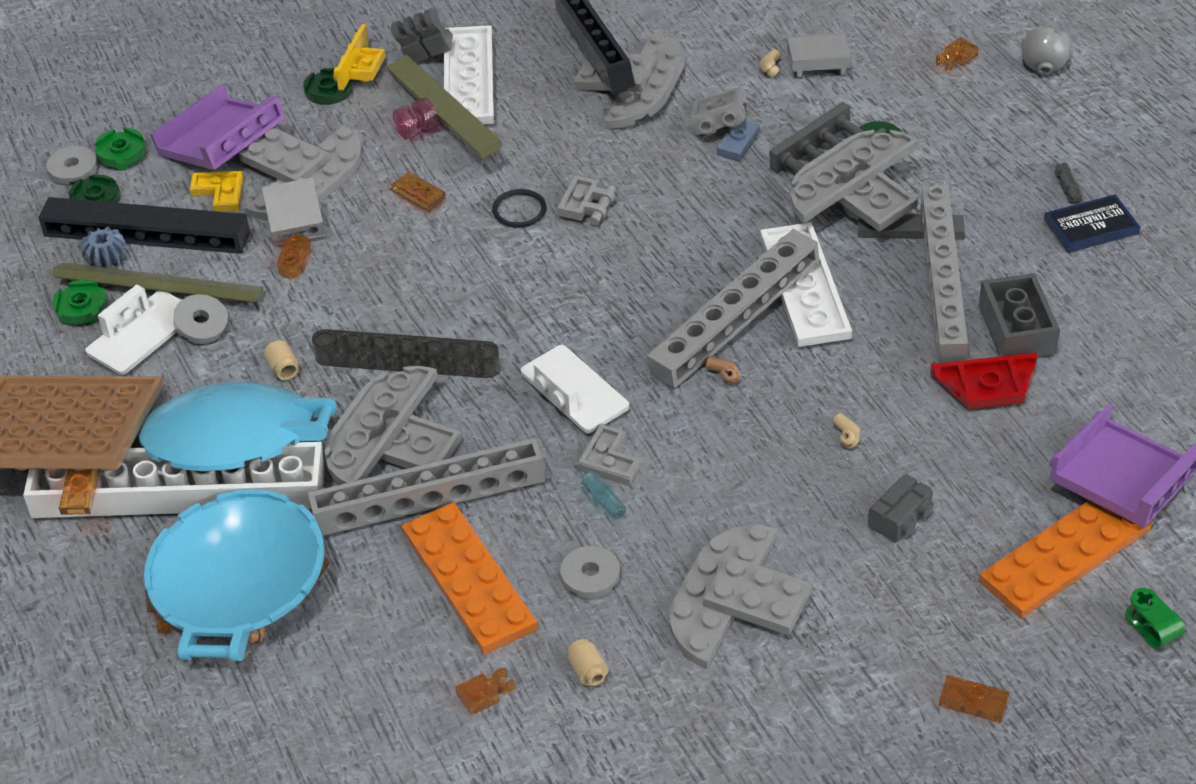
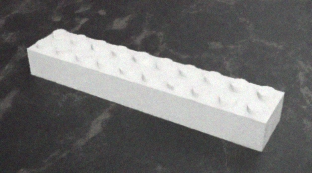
(158, 488)

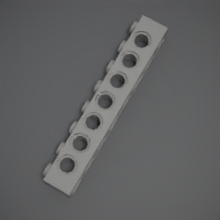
(943, 275)
(733, 308)
(427, 486)

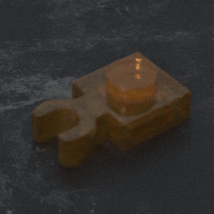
(958, 52)
(483, 692)

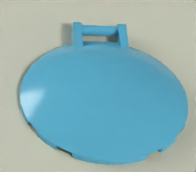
(231, 424)
(233, 568)

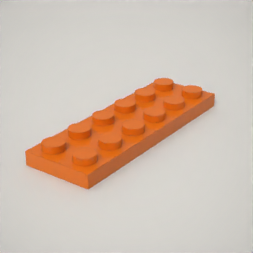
(1059, 557)
(469, 578)

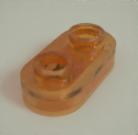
(294, 256)

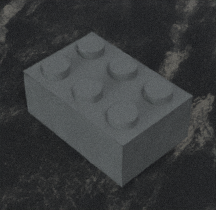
(1019, 315)

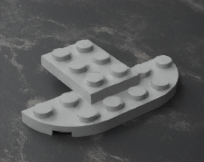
(654, 75)
(293, 158)
(854, 179)
(382, 427)
(730, 584)

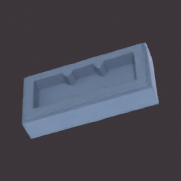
(738, 140)

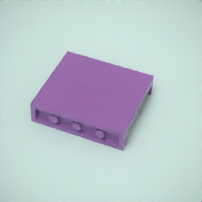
(216, 128)
(1121, 469)

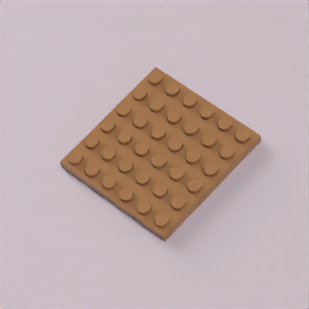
(72, 420)

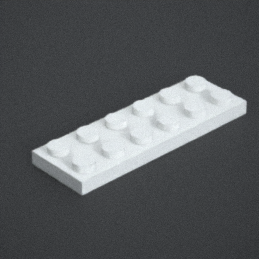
(470, 70)
(812, 300)

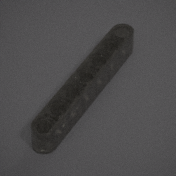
(397, 351)

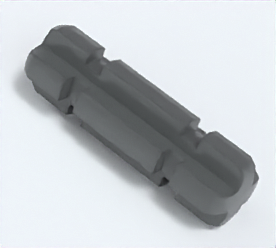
(1068, 182)

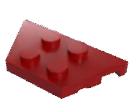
(987, 380)

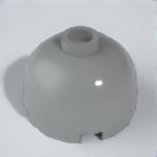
(1045, 50)

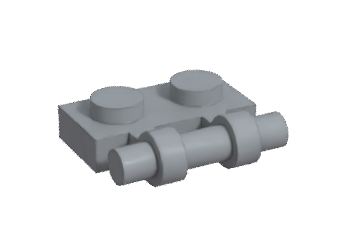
(579, 198)

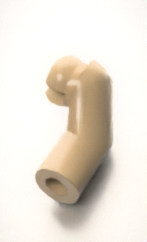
(768, 62)
(850, 431)

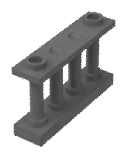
(811, 136)

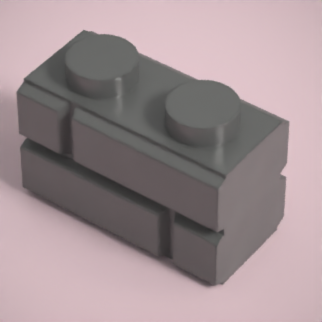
(901, 508)

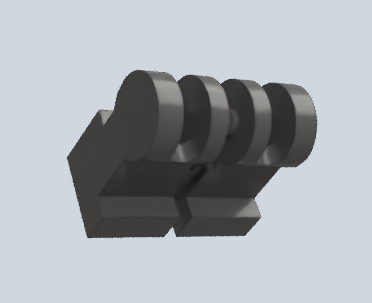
(422, 35)

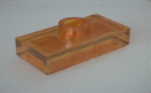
(418, 191)
(79, 491)
(974, 698)

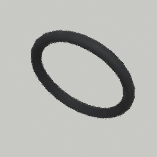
(519, 224)

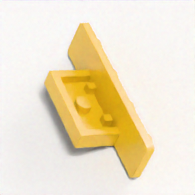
(359, 60)

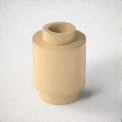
(281, 360)
(587, 662)

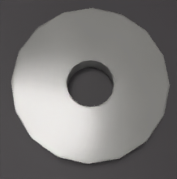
(81, 157)
(200, 306)
(590, 558)

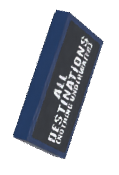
(1091, 223)

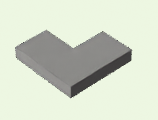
(604, 457)

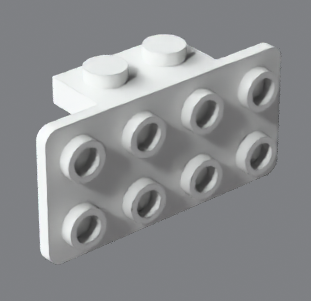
(133, 329)
(574, 388)

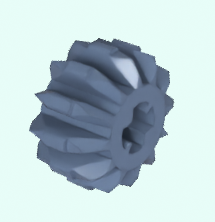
(103, 247)

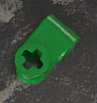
(1154, 622)

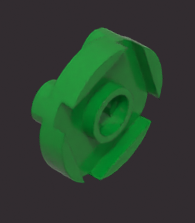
(120, 148)
(67, 306)

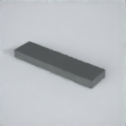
(906, 227)

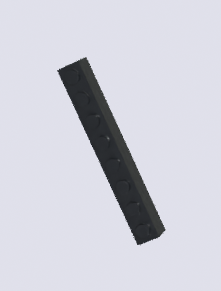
(597, 43)
(147, 224)

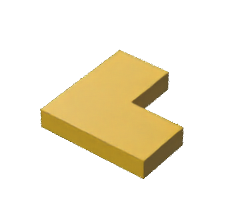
(223, 185)

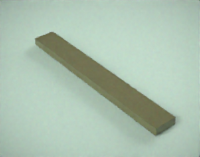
(448, 109)
(158, 282)

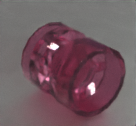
(415, 118)

